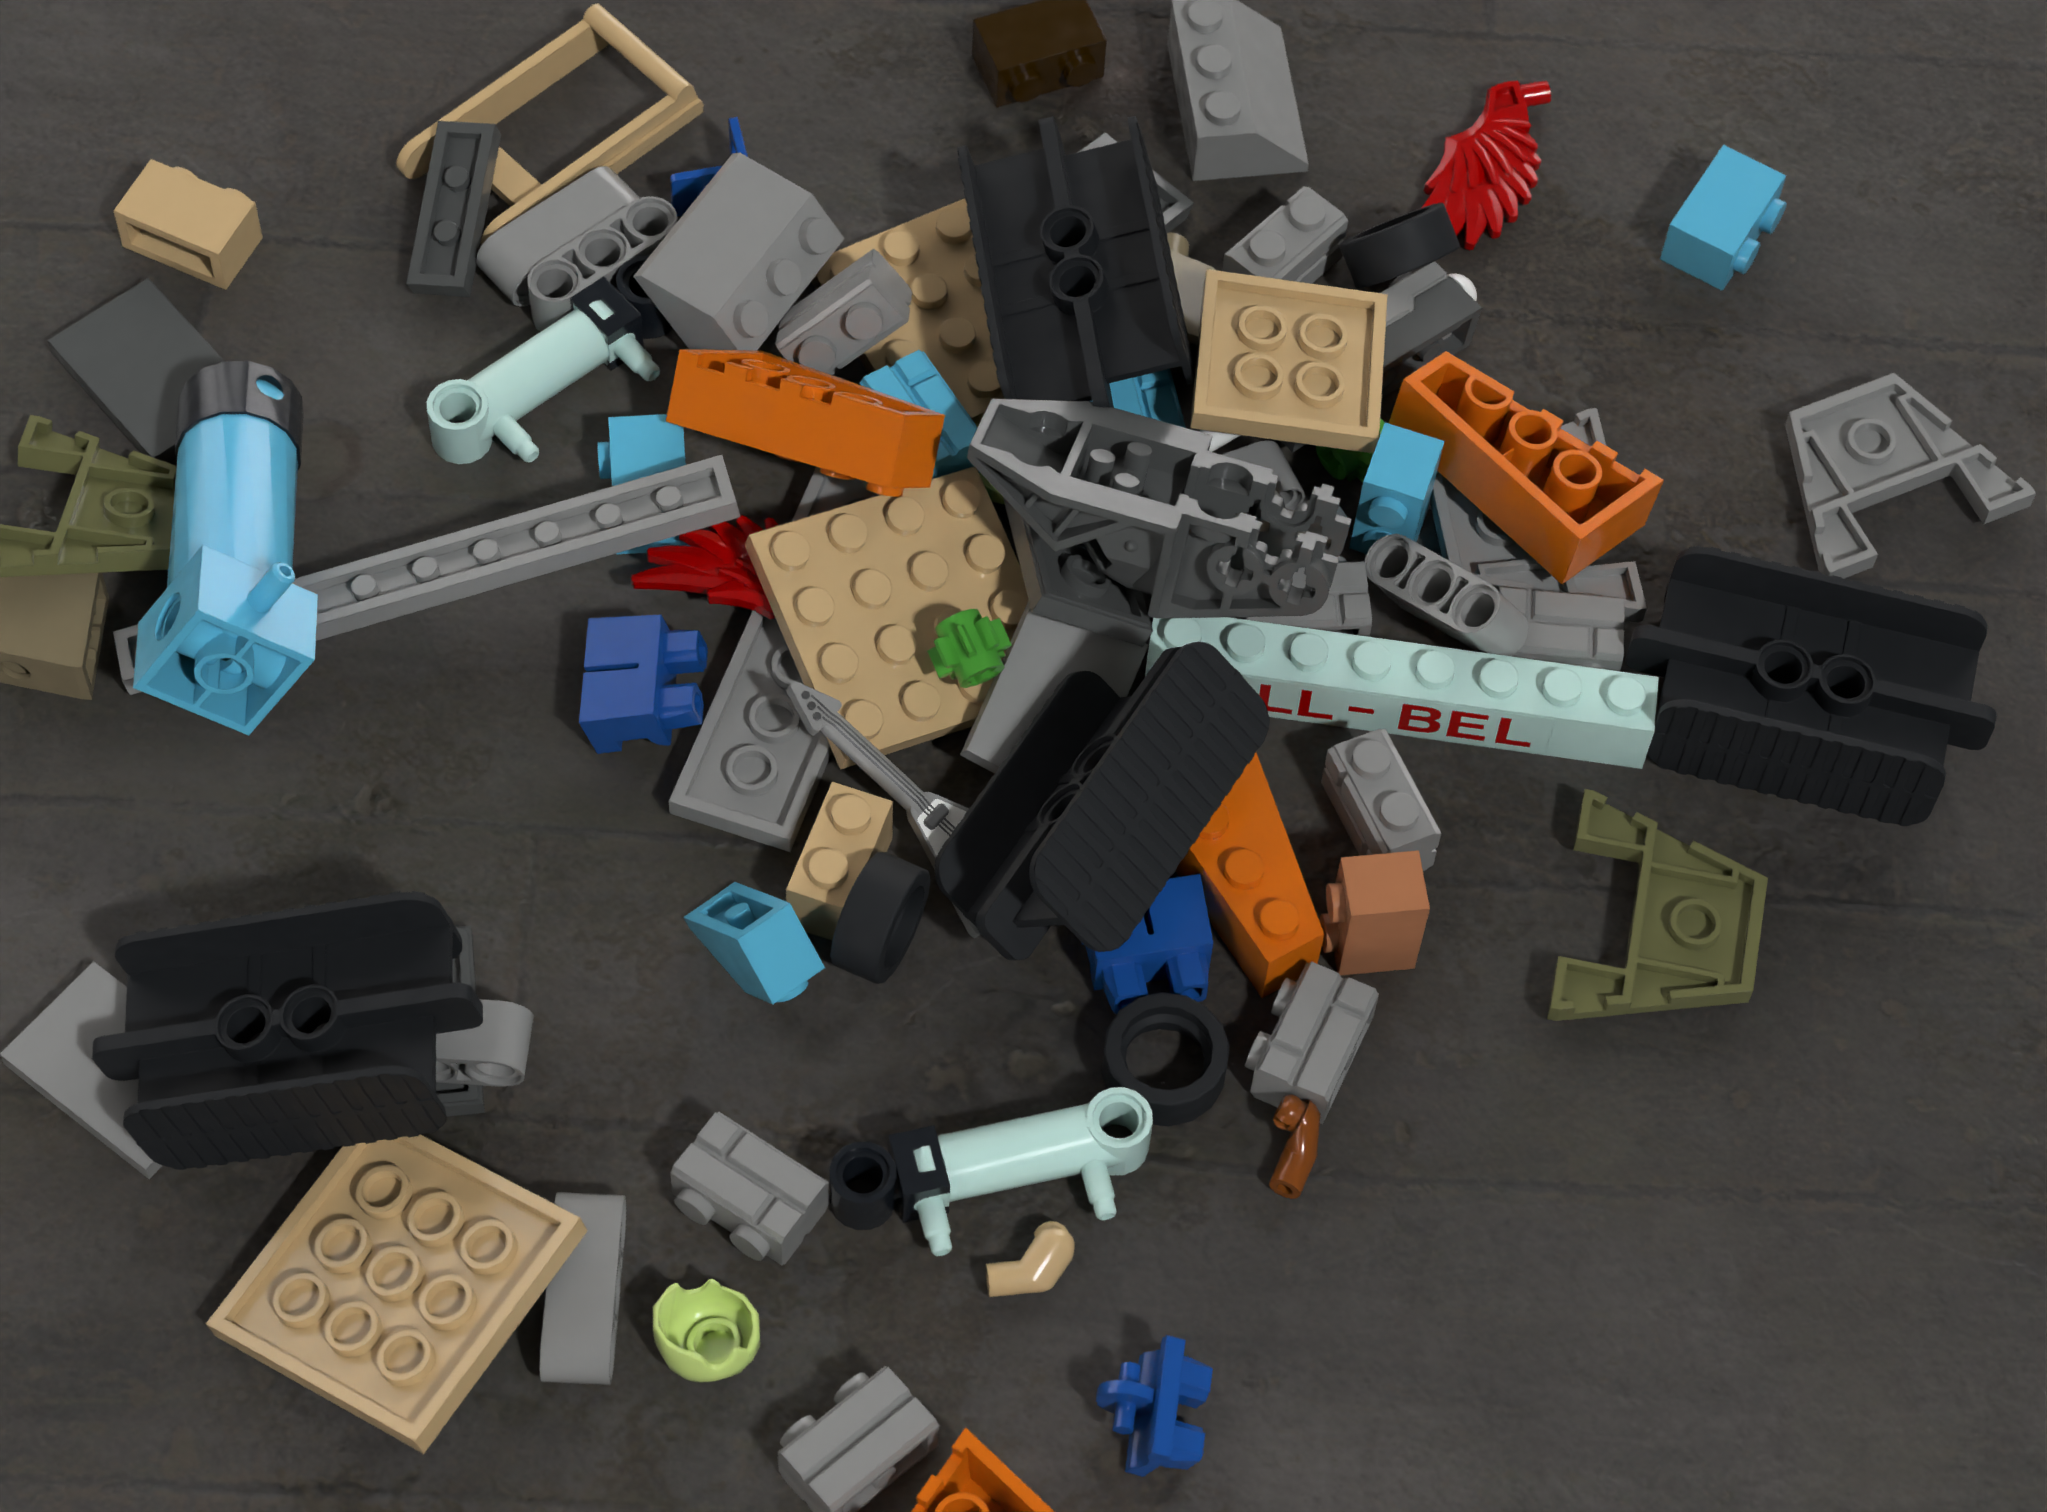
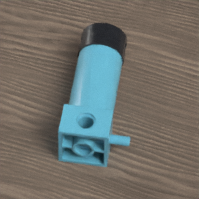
(231, 621)

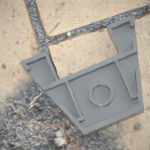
(1876, 447)
(1488, 552)

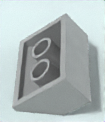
(1234, 91)
(738, 257)

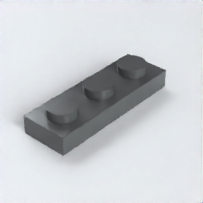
(454, 208)

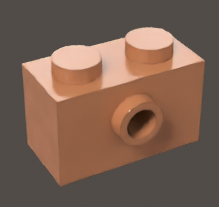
(1376, 913)

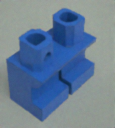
(633, 684)
(1167, 944)

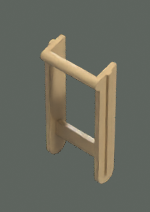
(538, 73)

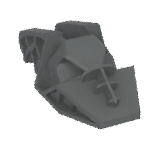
(1160, 509)

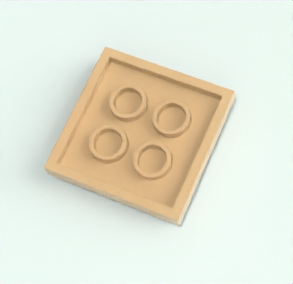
(1290, 361)

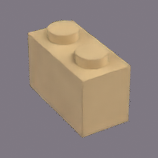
(188, 223)
(841, 842)

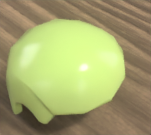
(706, 1331)

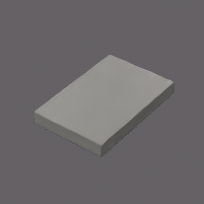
(1034, 666)
(58, 1062)

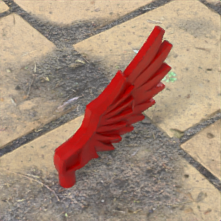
(1490, 163)
(711, 565)

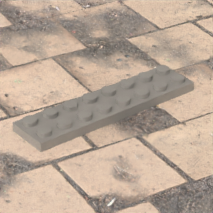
(753, 755)

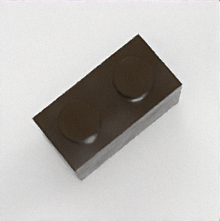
(1038, 49)

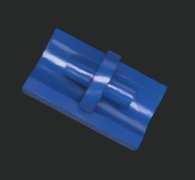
(1147, 1406)

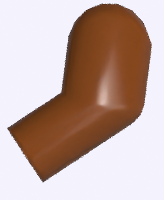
(1301, 1146)

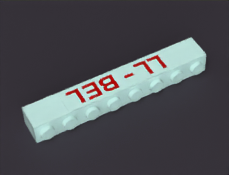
(1431, 689)

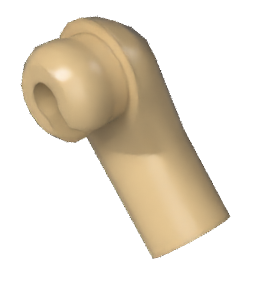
(1039, 1266)

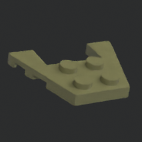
(112, 519)
(1689, 927)

